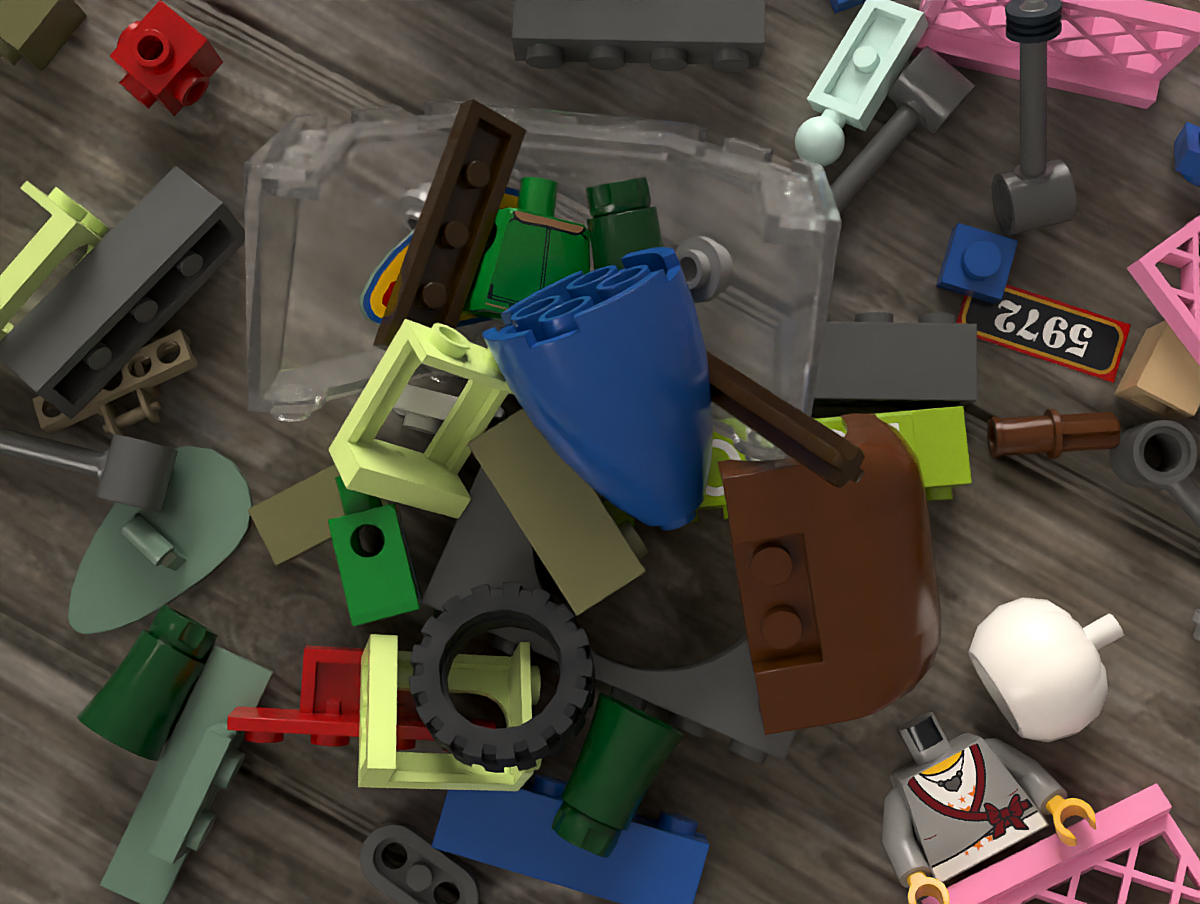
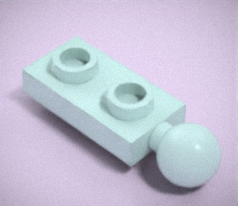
(859, 76)

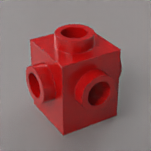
(165, 60)

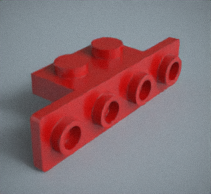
(330, 706)

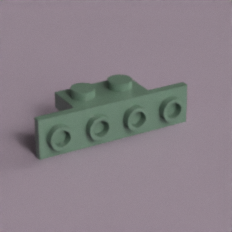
(186, 780)

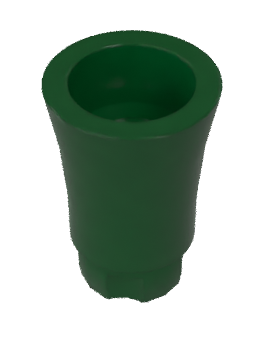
(621, 221)
(150, 684)
(612, 774)

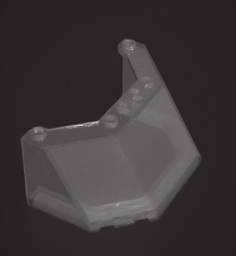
(330, 211)

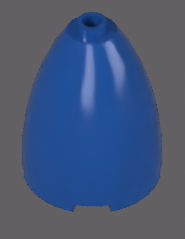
(618, 382)

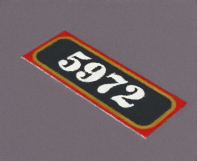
(1049, 331)

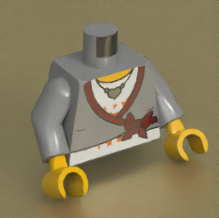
(965, 805)

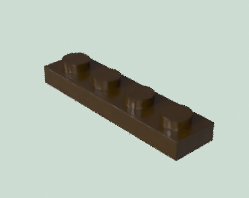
(454, 222)

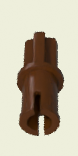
(1052, 433)

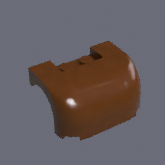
(834, 580)

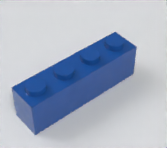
(513, 831)

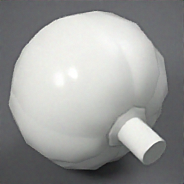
(1043, 667)

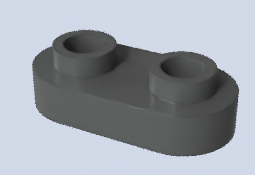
(421, 873)

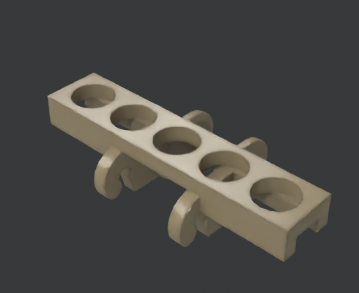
(145, 384)

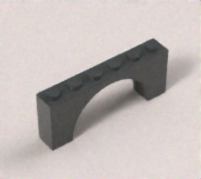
(708, 694)

